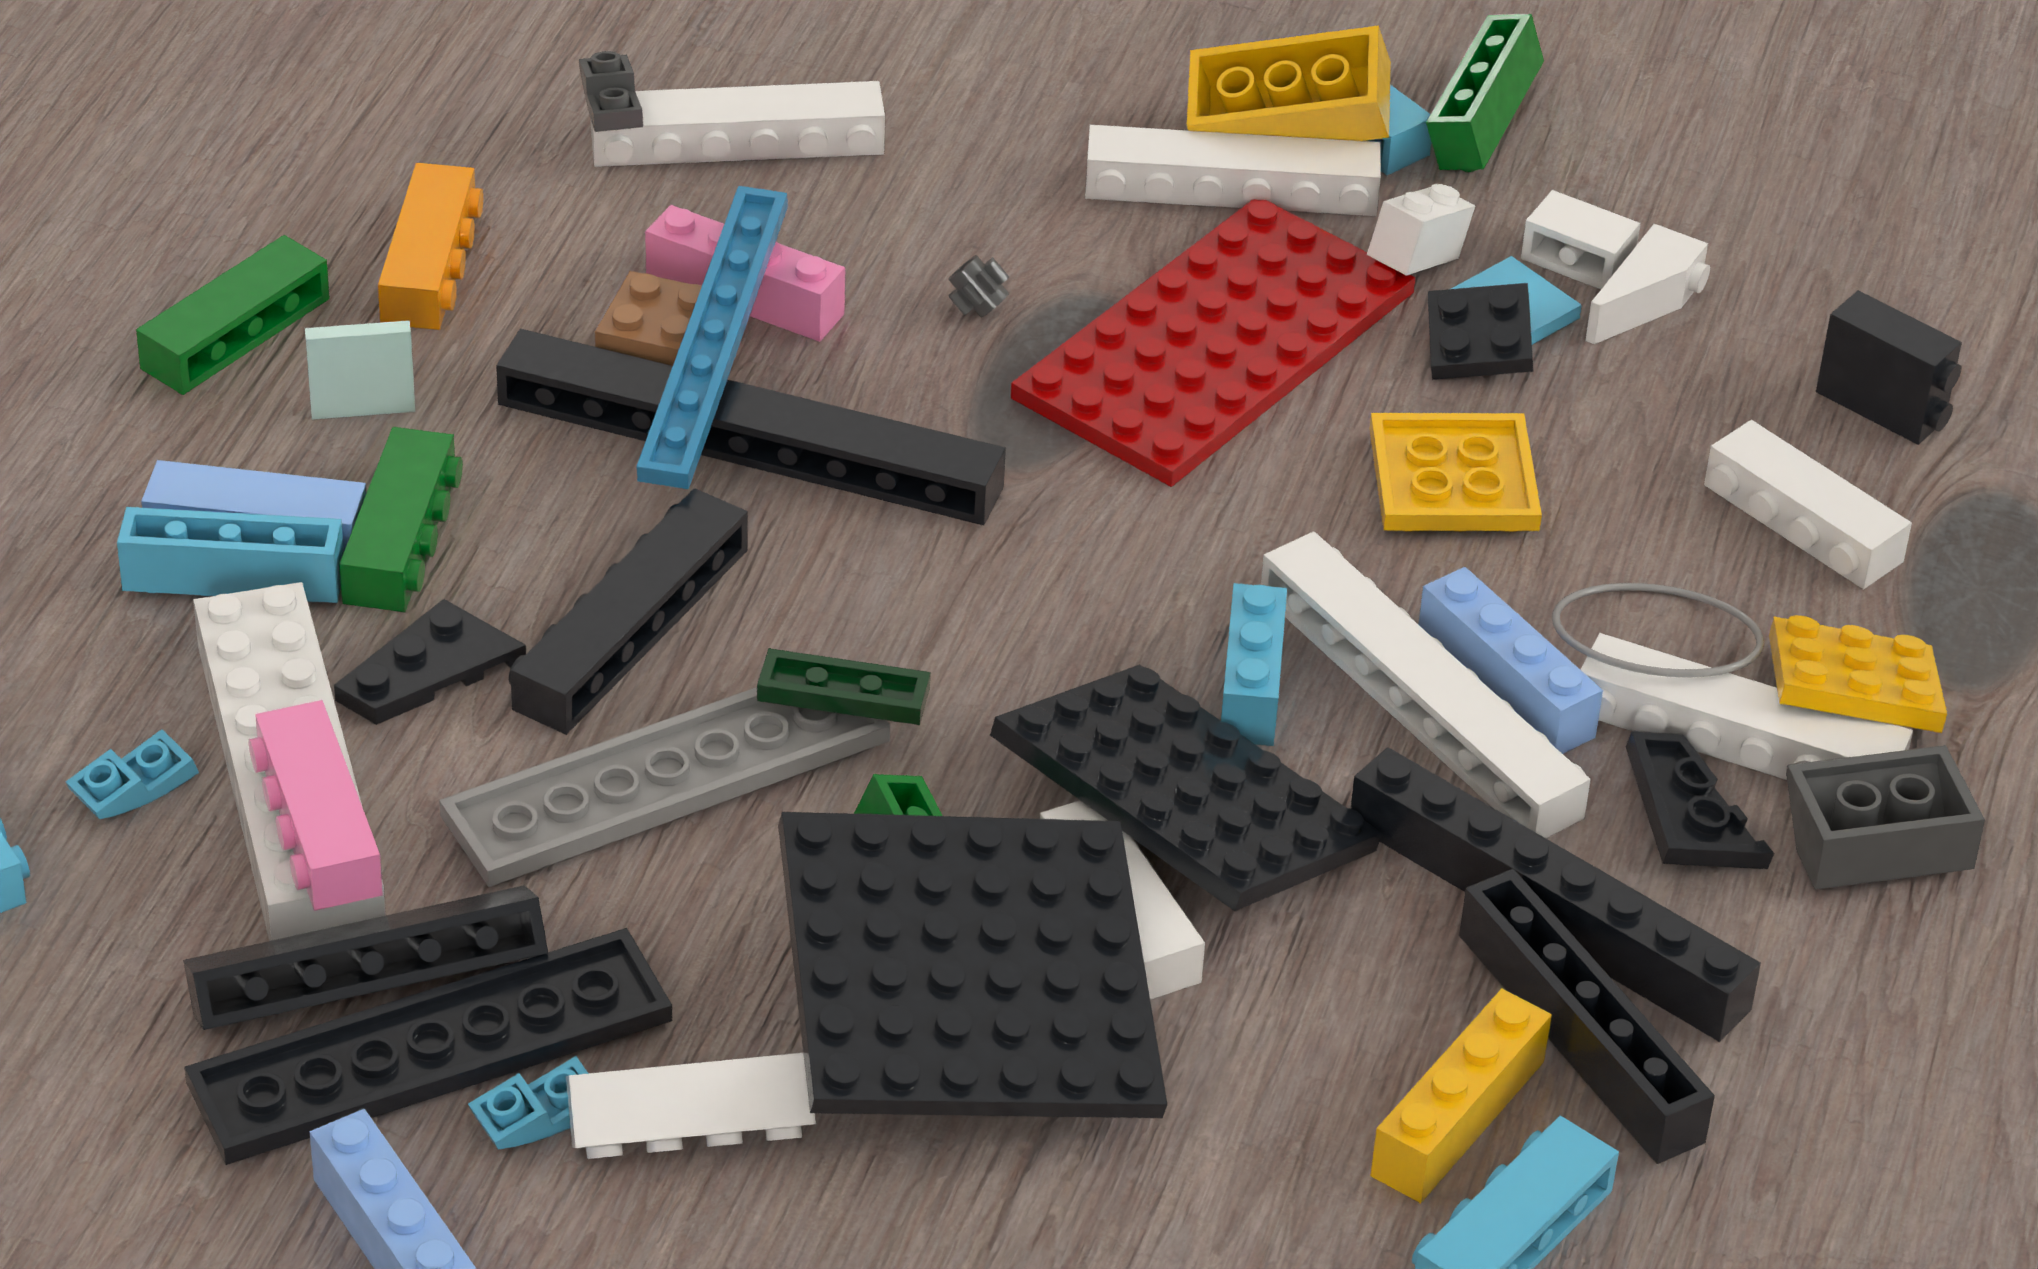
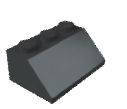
(1883, 817)

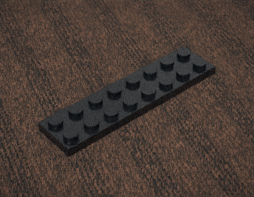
(427, 1044)

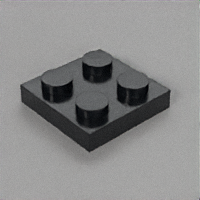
(1480, 331)

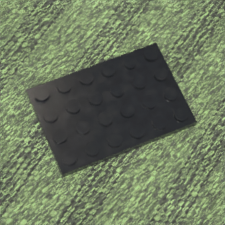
(1187, 786)

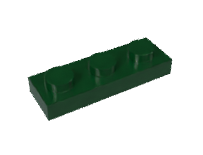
(843, 686)

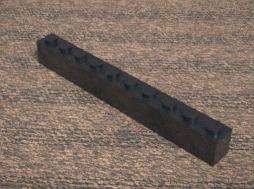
(760, 428)

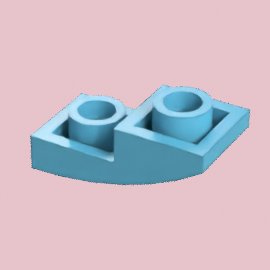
(143, 775)
(526, 1112)

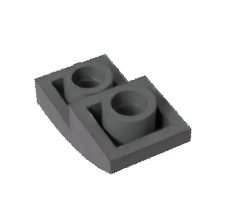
(610, 92)

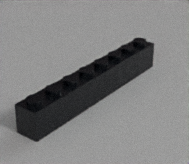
(1619, 927)

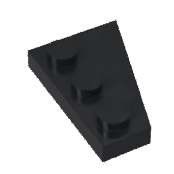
(425, 657)
(1686, 810)

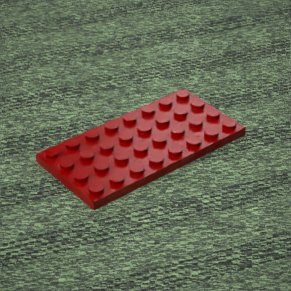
(1212, 340)

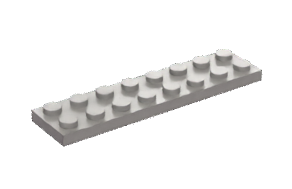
(646, 780)

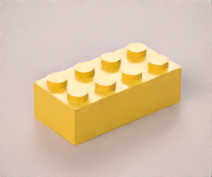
(1294, 87)

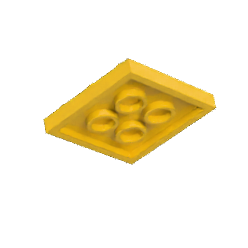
(1454, 472)
(1857, 673)

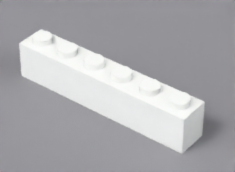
(748, 125)
(1233, 170)
(1729, 714)

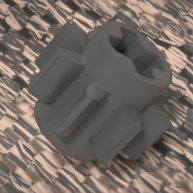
(978, 286)

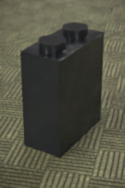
(1889, 367)

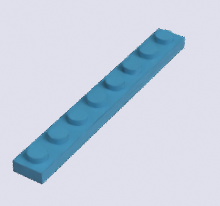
(712, 338)

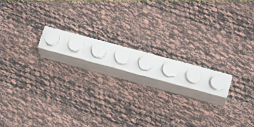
(1426, 687)

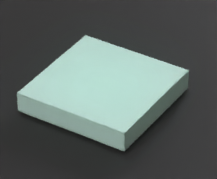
(360, 369)

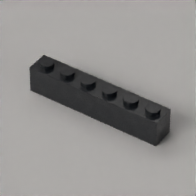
(628, 611)
(365, 957)
(1591, 1016)

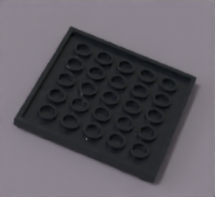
(968, 967)

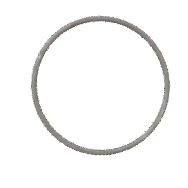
(1656, 670)

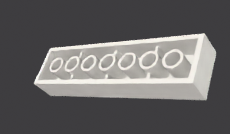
(259, 659)

